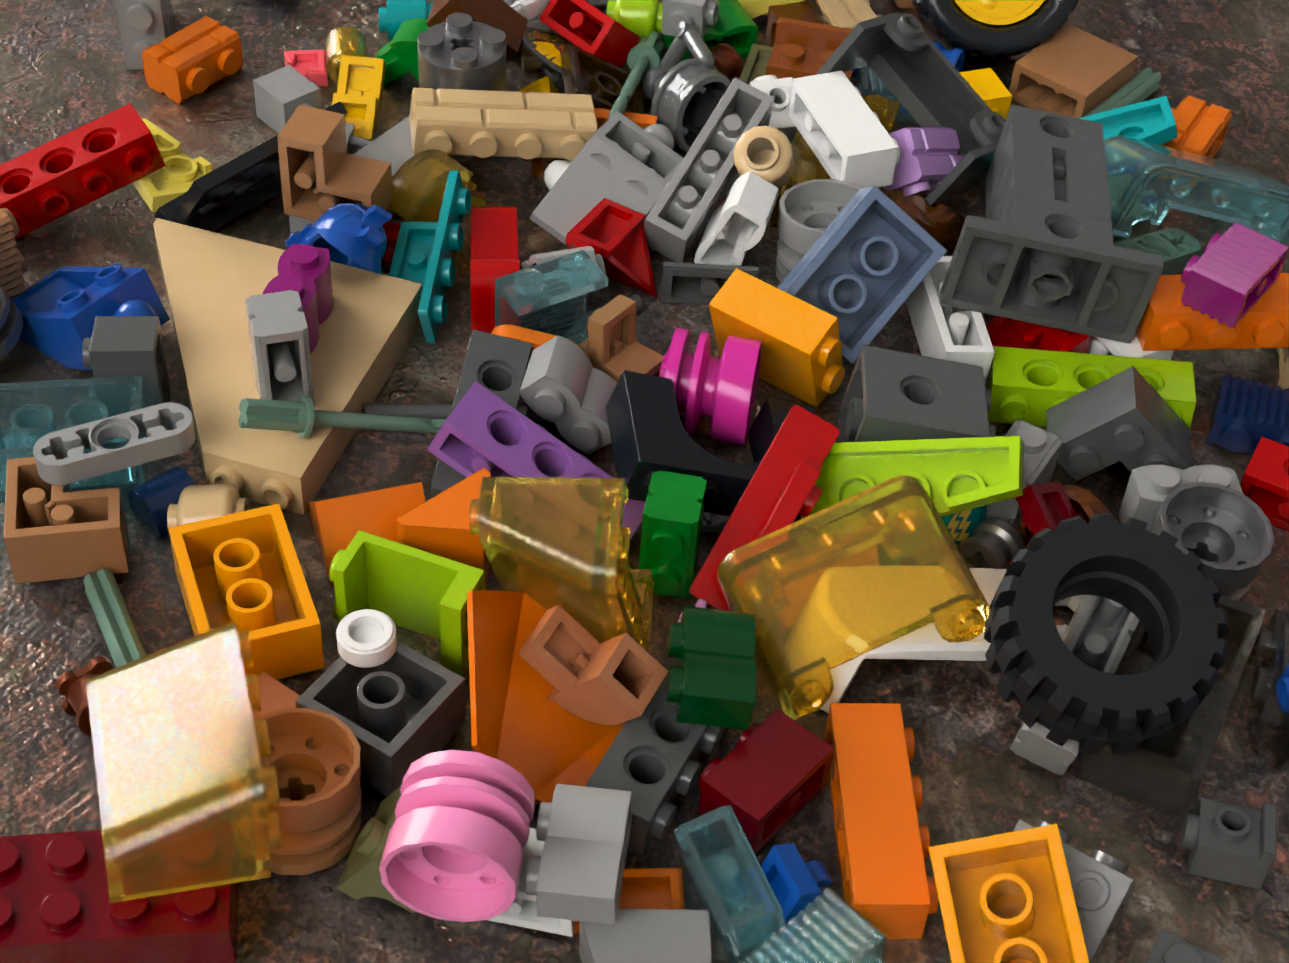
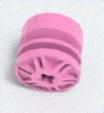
(458, 836)

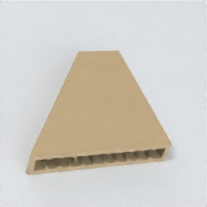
(356, 353)

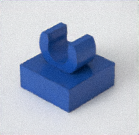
(793, 879)

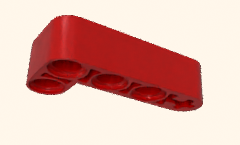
(492, 256)

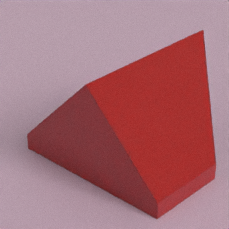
(621, 241)

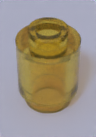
(343, 42)

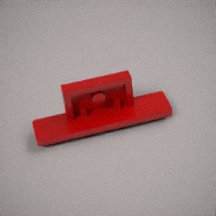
(774, 495)

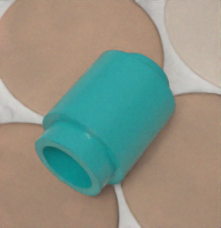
(400, 11)

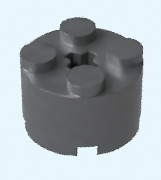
(462, 55)

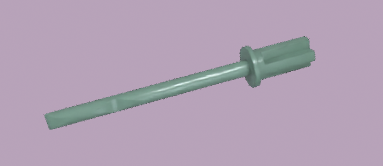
(640, 58)
(301, 417)

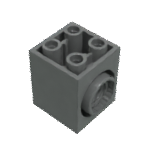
(912, 399)

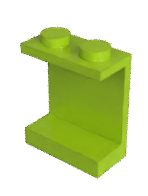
(411, 588)

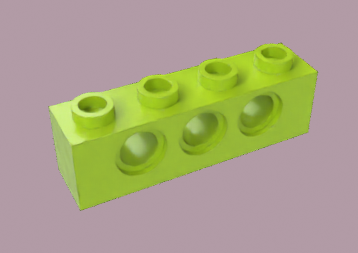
(1034, 380)

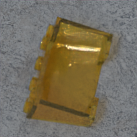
(183, 768)

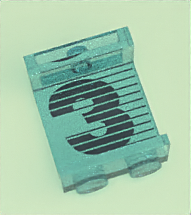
(550, 296)

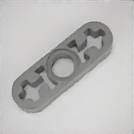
(74, 440)

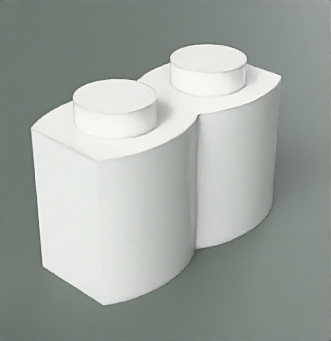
(738, 222)

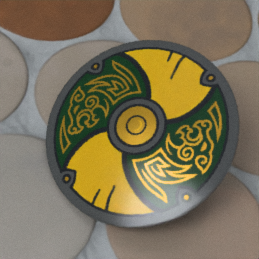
(548, 49)

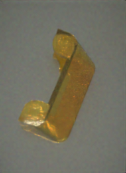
(566, 549)
(849, 586)

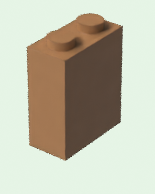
(1071, 73)

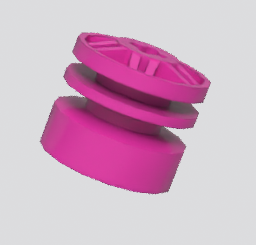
(714, 385)

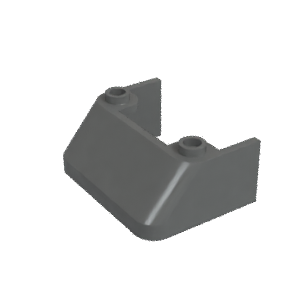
(927, 89)

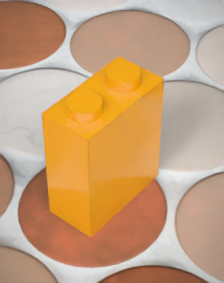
(797, 339)

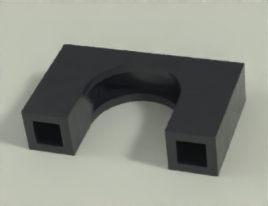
(651, 438)

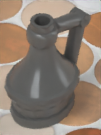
(686, 90)

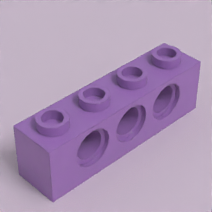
(497, 437)

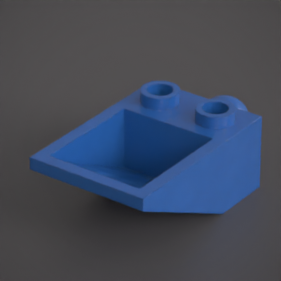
(64, 306)

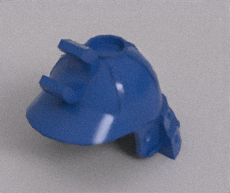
(350, 234)

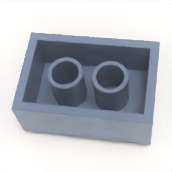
(864, 267)

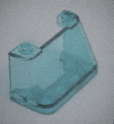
(1153, 178)

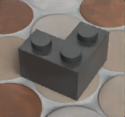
(1116, 423)

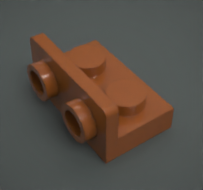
(803, 48)

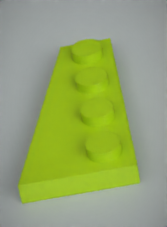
(952, 470)

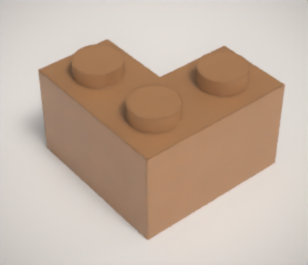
(320, 171)
(58, 530)

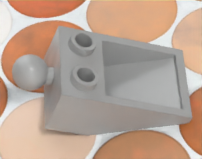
(615, 164)

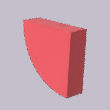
(309, 64)

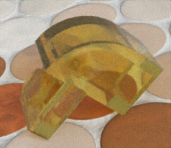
(421, 185)

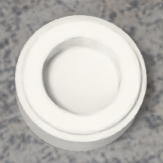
(366, 638)

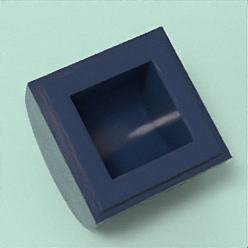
(153, 498)

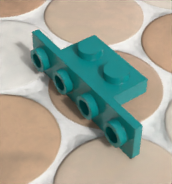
(428, 252)

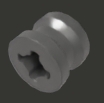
(991, 545)

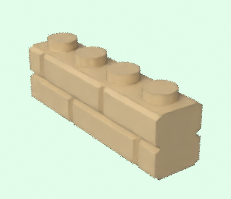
(501, 123)

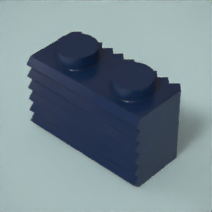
(1248, 412)

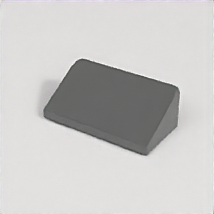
(696, 282)

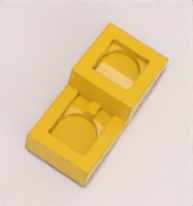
(361, 92)

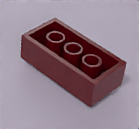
(61, 910)

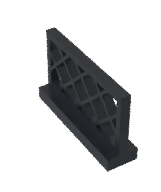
(231, 189)

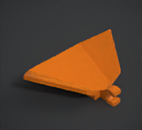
(512, 702)

